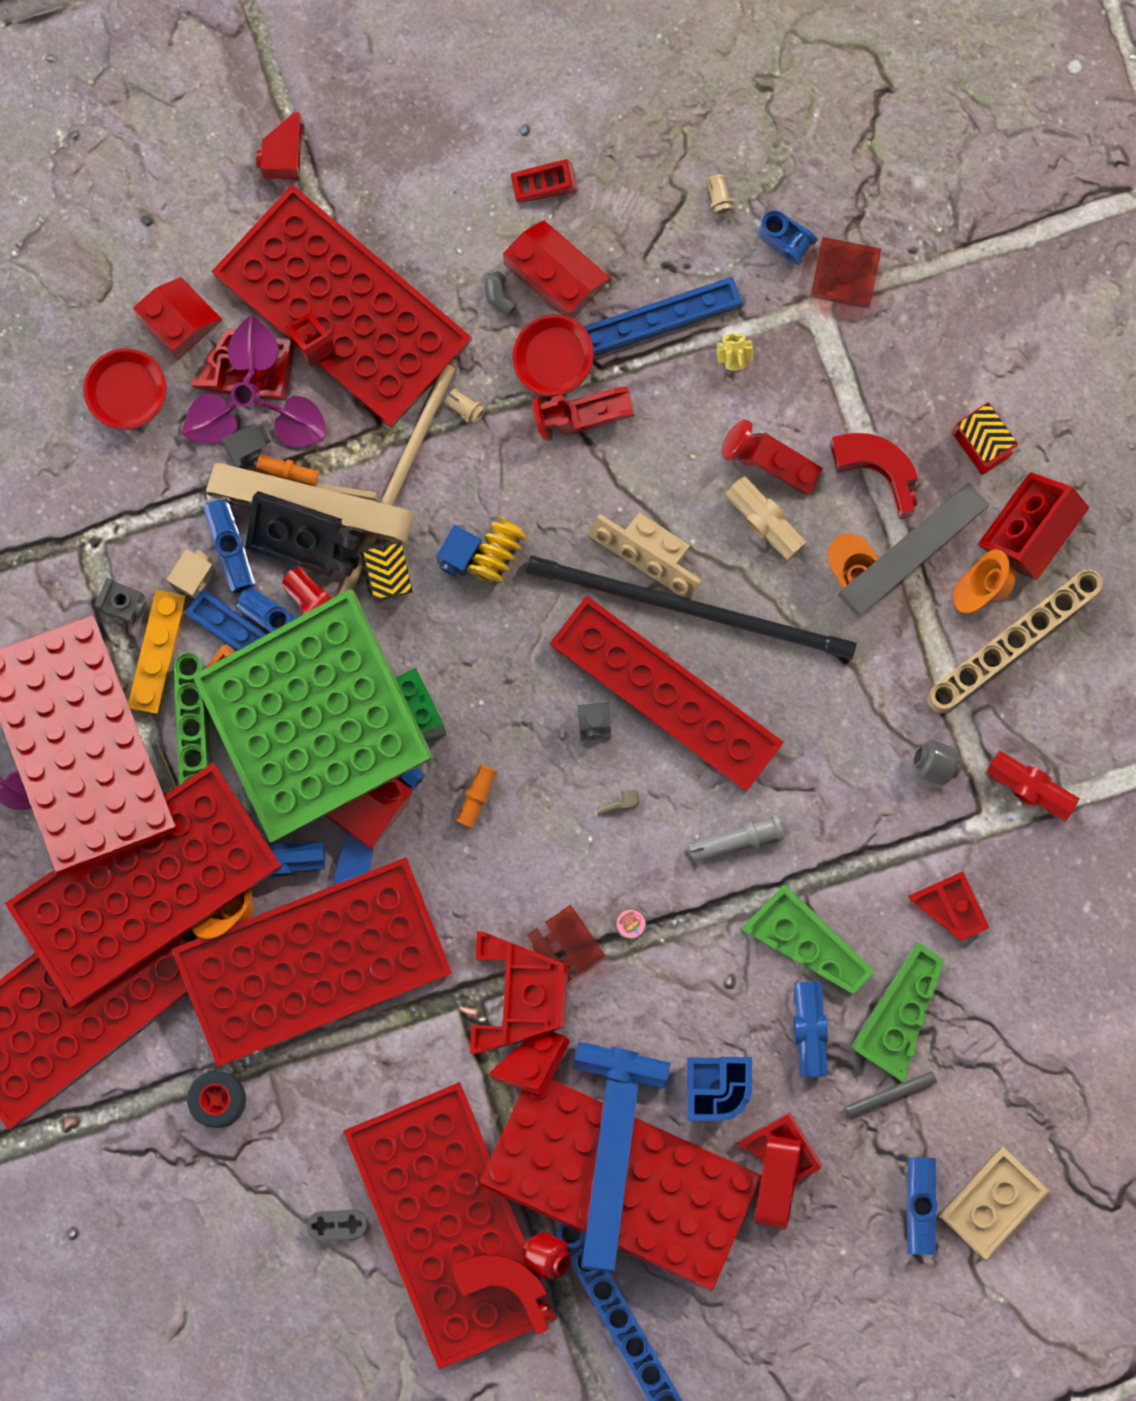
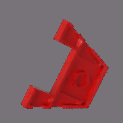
(532, 994)

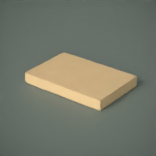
(993, 1203)

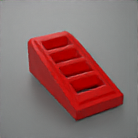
(542, 171)

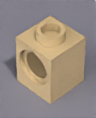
(191, 573)

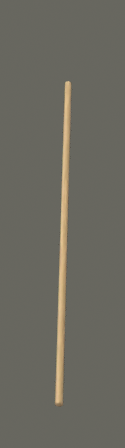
(404, 464)

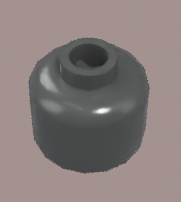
(936, 762)

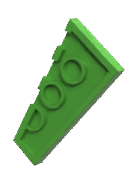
(803, 936)
(894, 1024)

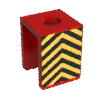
(984, 438)

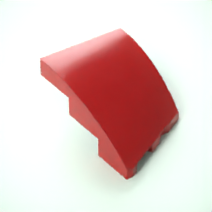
(221, 376)

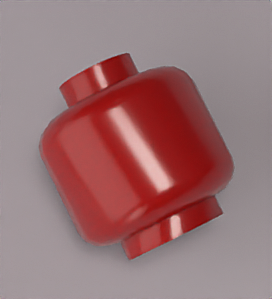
(547, 1255)

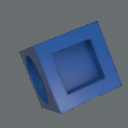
(458, 551)

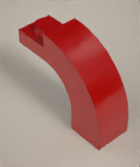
(882, 456)
(505, 1272)

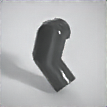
(495, 293)

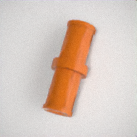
(286, 470)
(476, 796)

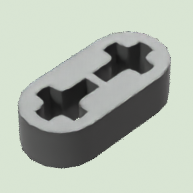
(337, 1233)

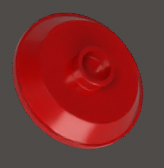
(553, 355)
(125, 388)

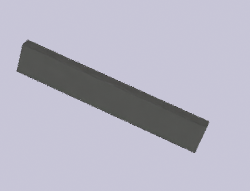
(913, 550)

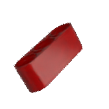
(778, 1182)

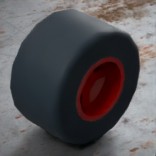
(207, 1094)

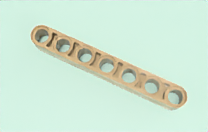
(375, 518)
(1025, 631)

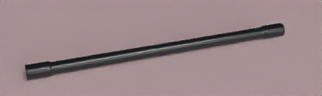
(828, 644)

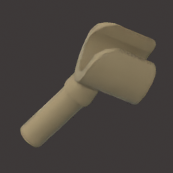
(630, 800)

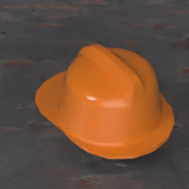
(849, 557)
(986, 581)
(225, 918)

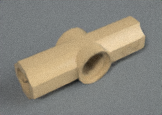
(765, 518)

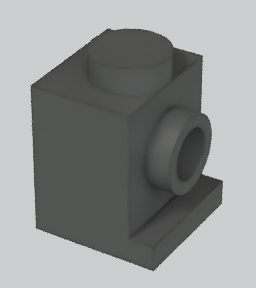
(245, 443)
(130, 610)
(594, 721)

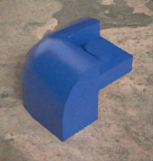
(717, 1087)

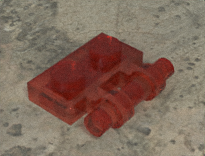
(573, 938)

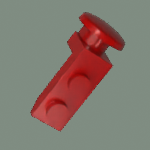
(581, 413)
(771, 456)

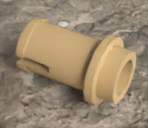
(719, 195)
(466, 407)

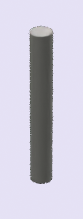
(890, 1094)

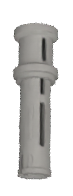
(751, 835)

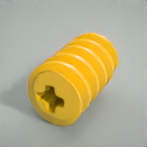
(496, 551)

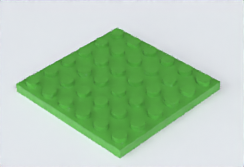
(312, 716)

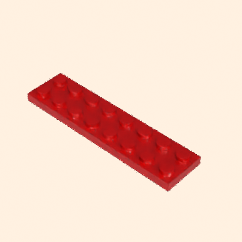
(666, 693)

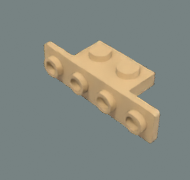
(648, 549)

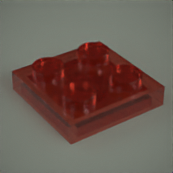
(845, 272)

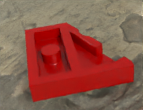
(952, 906)
(532, 1063)
(788, 1128)

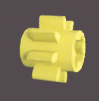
(735, 351)

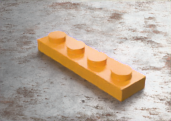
(157, 652)

